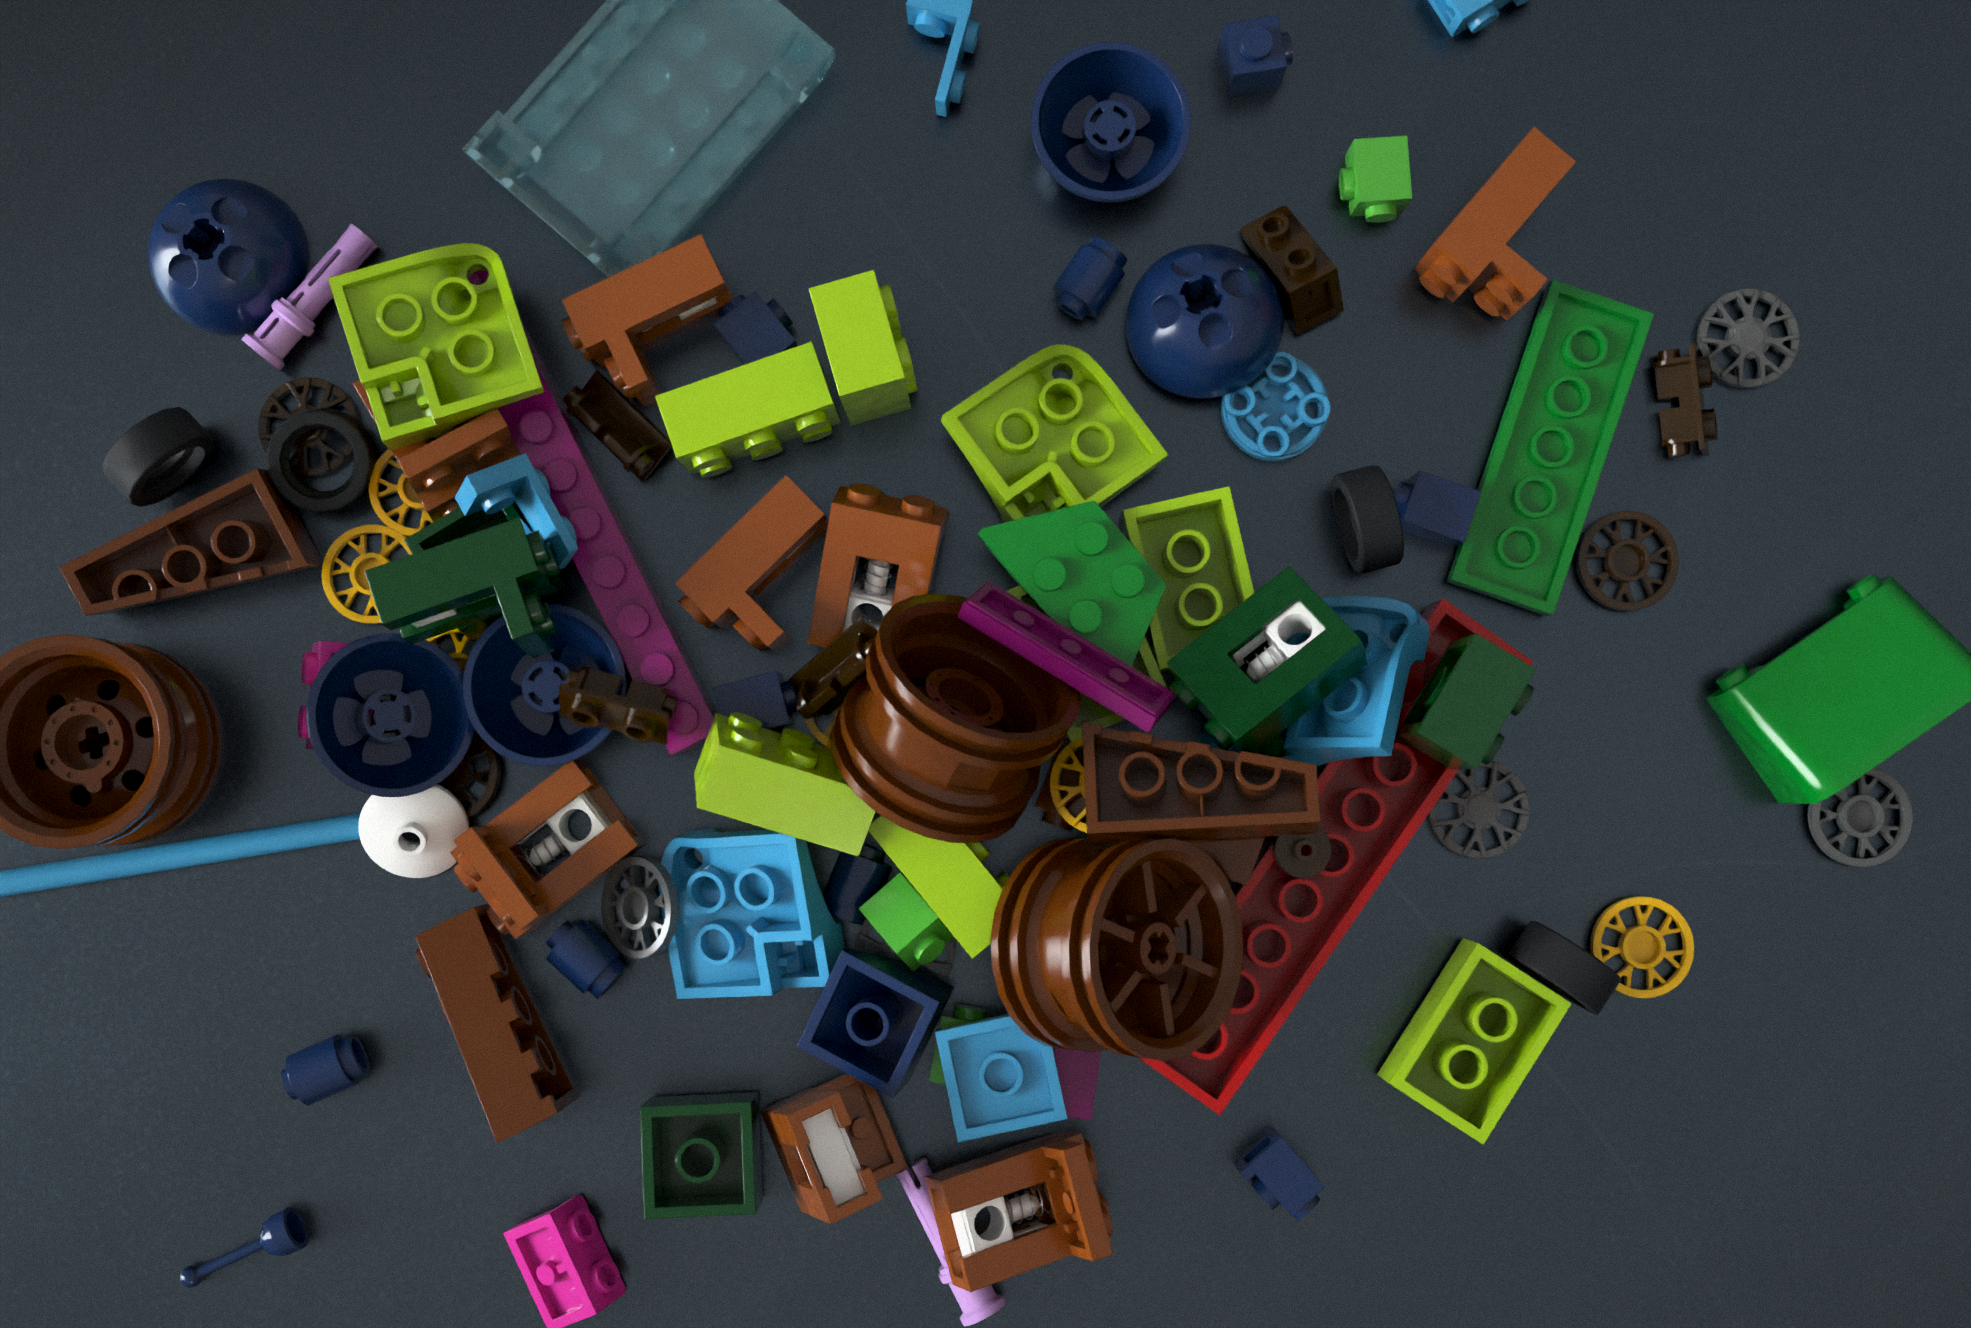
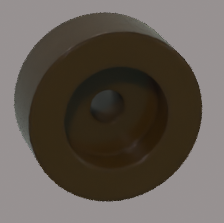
(1288, 854)

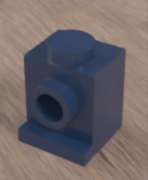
(1281, 1175)

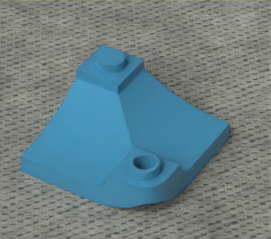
(1364, 710)
(747, 915)

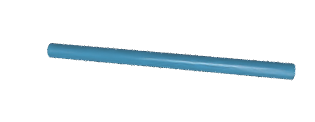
(179, 854)

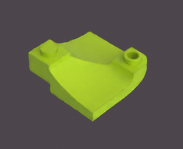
(433, 341)
(1052, 439)

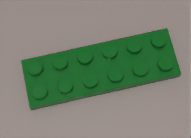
(1551, 447)

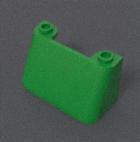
(1845, 694)

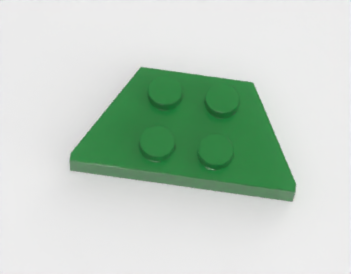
(1081, 574)

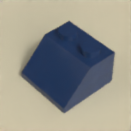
(875, 1019)

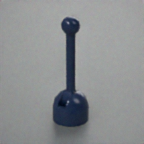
(280, 1236)

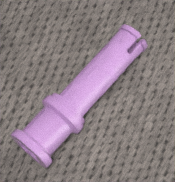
(296, 314)
(974, 1305)

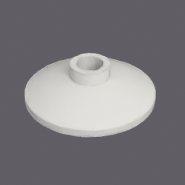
(431, 815)

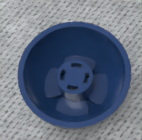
(1110, 93)
(248, 265)
(1202, 346)
(409, 691)
(515, 696)

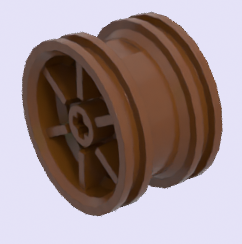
(948, 724)
(175, 762)
(1118, 946)

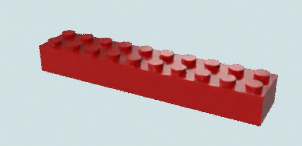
(1296, 923)

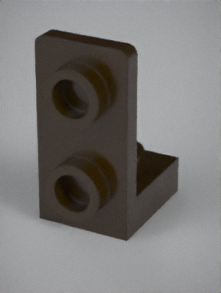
(1299, 267)

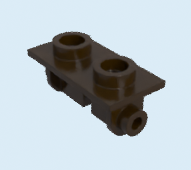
(1685, 380)
(618, 425)
(833, 671)
(593, 701)

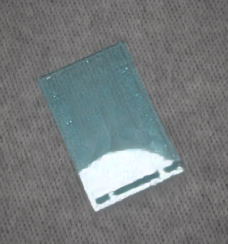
(650, 119)

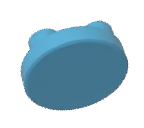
(1278, 411)

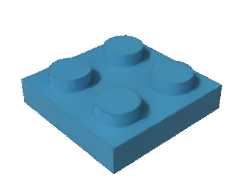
(998, 1078)

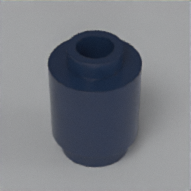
(1090, 278)
(855, 882)
(585, 958)
(325, 1068)

